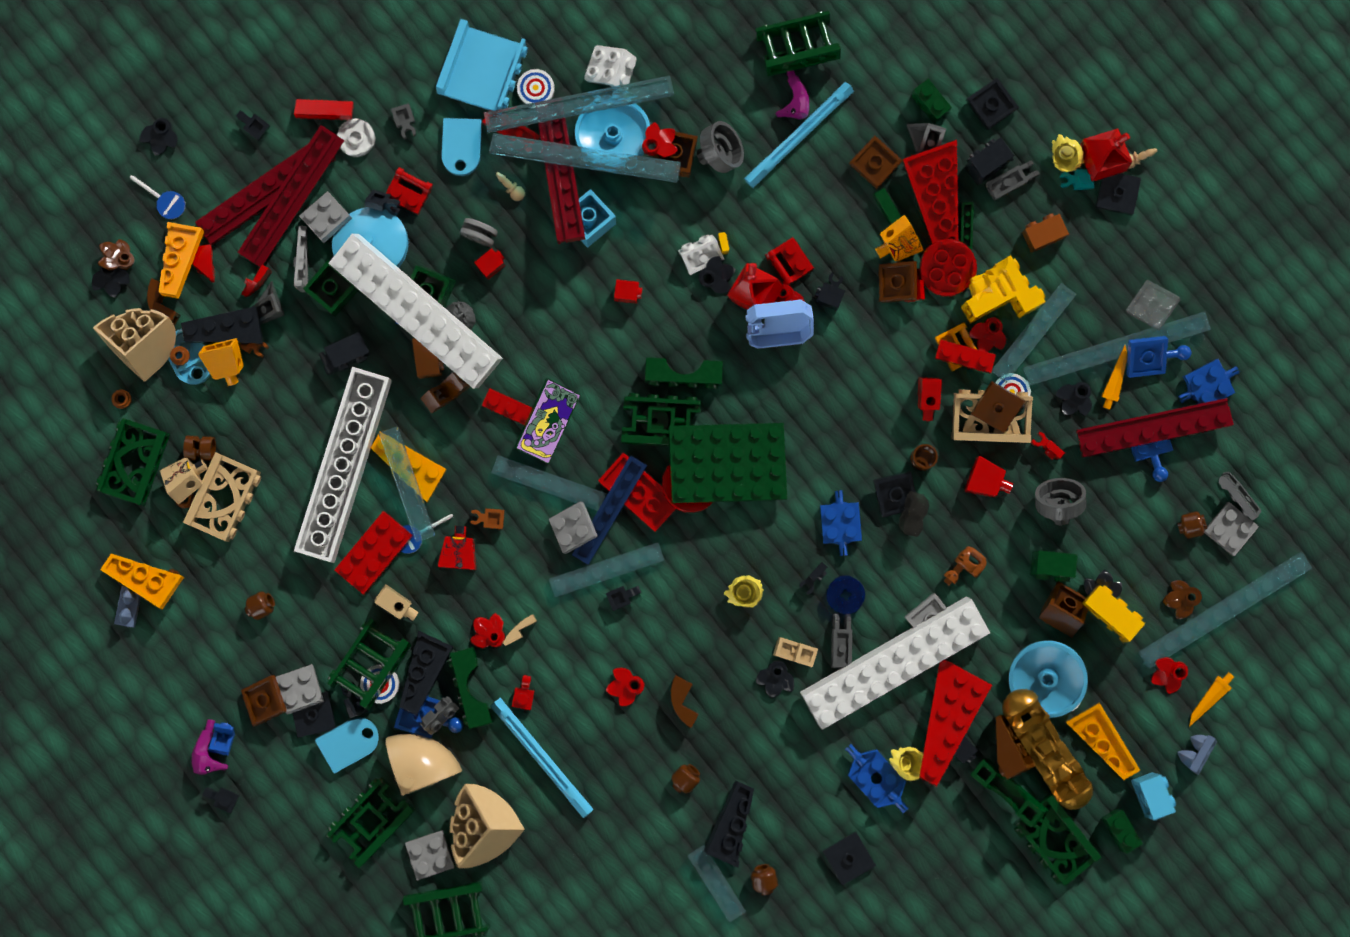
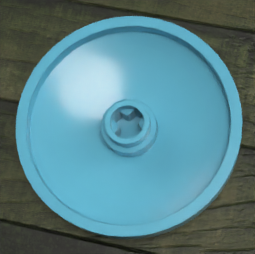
(613, 129)
(379, 229)
(1052, 673)

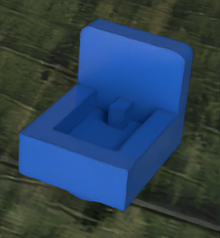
(222, 739)

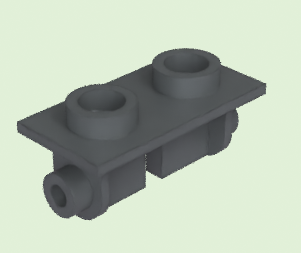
(433, 722)

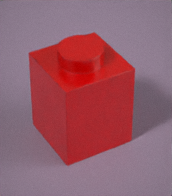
(490, 263)
(627, 291)

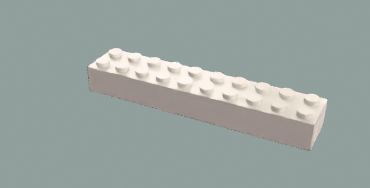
(415, 310)
(343, 465)
(895, 662)

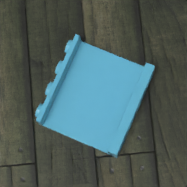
(481, 68)

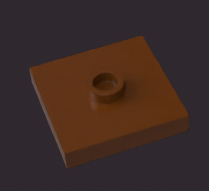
(875, 162)
(898, 281)
(997, 407)
(263, 700)

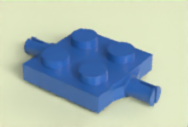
(1209, 383)
(841, 523)

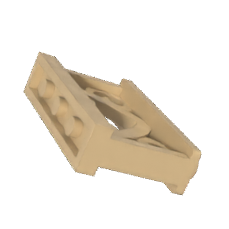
(971, 434)
(215, 471)

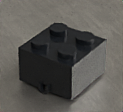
(988, 161)

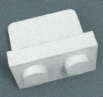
(610, 66)

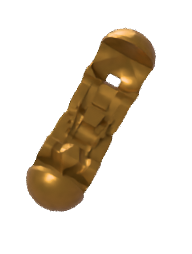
(1048, 752)

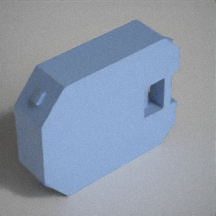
(783, 324)

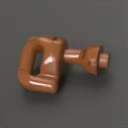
(964, 563)

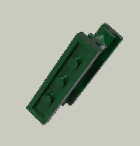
(659, 438)
(381, 832)

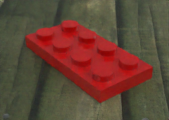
(646, 499)
(373, 552)

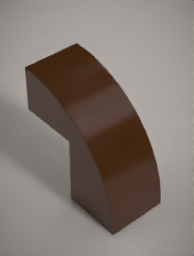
(155, 299)
(444, 393)
(678, 694)

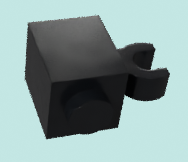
(829, 294)

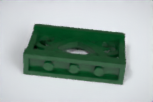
(143, 487)
(1082, 847)

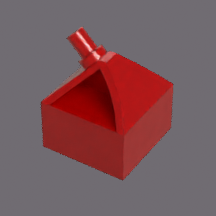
(1106, 154)
(754, 287)

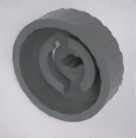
(725, 151)
(1054, 498)

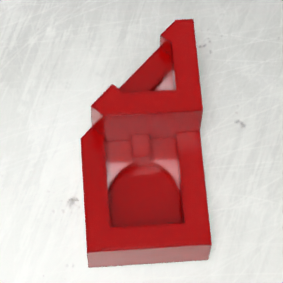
(204, 262)
(260, 278)

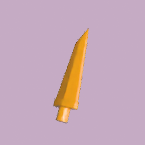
(1114, 384)
(1214, 693)

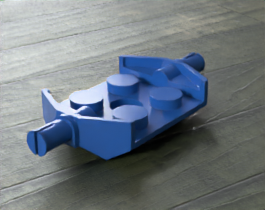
(890, 787)

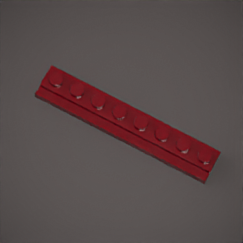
(562, 186)
(291, 196)
(247, 201)
(1154, 427)

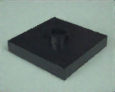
(992, 104)
(1118, 193)
(892, 492)
(315, 718)
(849, 858)

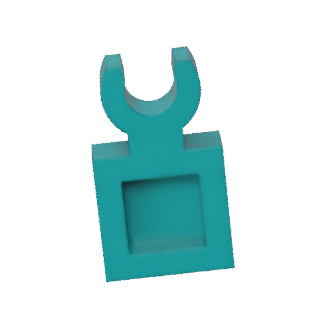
(1080, 179)

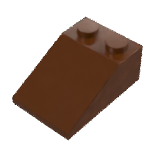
(1010, 751)

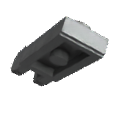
(1010, 180)
(1240, 495)
(841, 642)

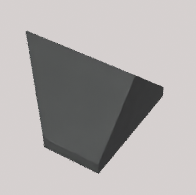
(926, 136)
(269, 305)

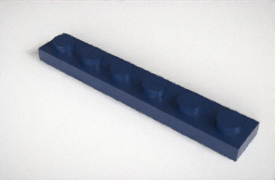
(611, 507)

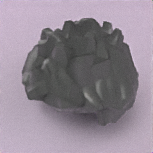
(463, 313)

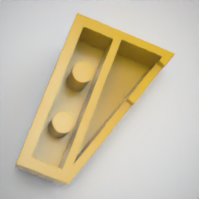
(1114, 613)

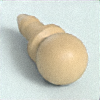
(1141, 156)
(516, 192)

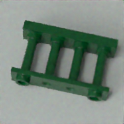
(794, 60)
(388, 664)
(452, 893)

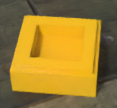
(723, 242)

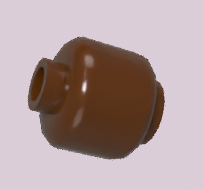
(1192, 524)
(259, 605)
(685, 778)
(764, 879)

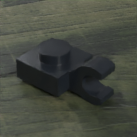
(254, 126)
(380, 201)
(818, 573)
(620, 597)
(353, 703)
(223, 799)

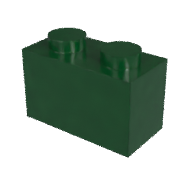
(931, 101)
(1122, 830)

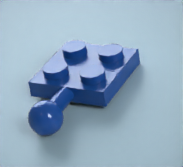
(1150, 355)
(1152, 451)
(410, 723)

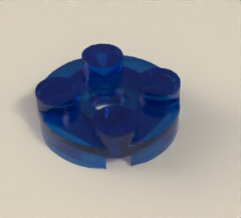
(854, 601)

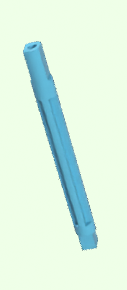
(798, 135)
(541, 758)

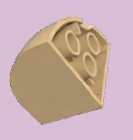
(139, 339)
(419, 761)
(482, 826)

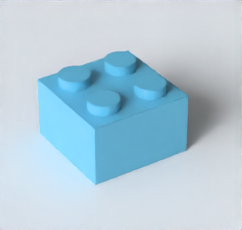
(596, 217)
(1154, 796)

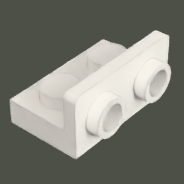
(697, 254)

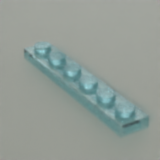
(1033, 332)
(548, 483)
(407, 484)
(606, 569)

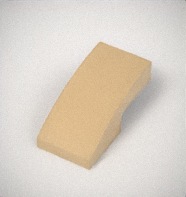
(515, 634)
(795, 652)

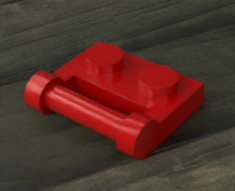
(408, 198)
(794, 258)

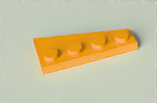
(180, 251)
(426, 471)
(147, 581)
(1100, 734)

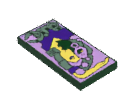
(547, 421)

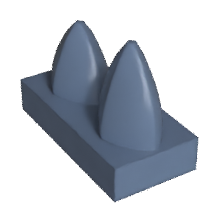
(127, 608)
(1194, 760)

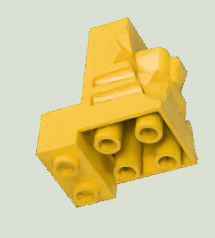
(999, 287)

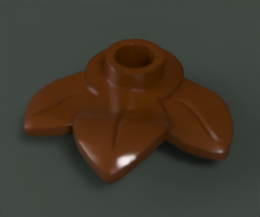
(113, 255)
(1179, 598)

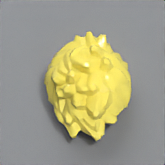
(1067, 154)
(745, 591)
(907, 762)

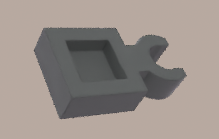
(403, 118)

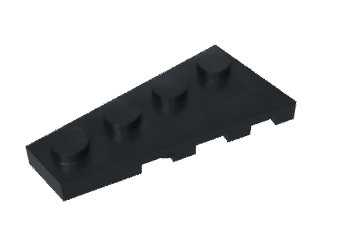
(238, 324)
(426, 665)
(728, 832)

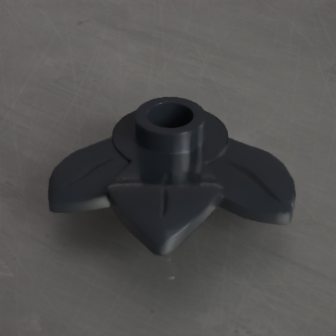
(159, 139)
(720, 274)
(110, 281)
(1073, 401)
(1106, 579)
(775, 682)

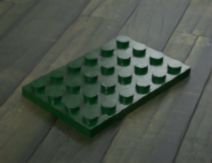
(727, 463)

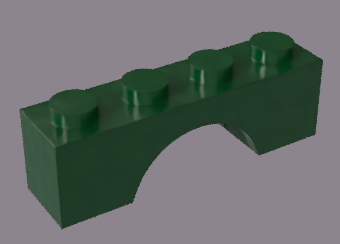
(659, 372)
(476, 712)
(1020, 800)

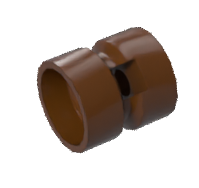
(206, 447)
(924, 457)

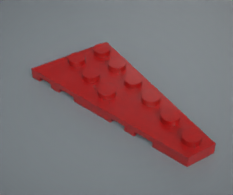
(936, 189)
(953, 709)

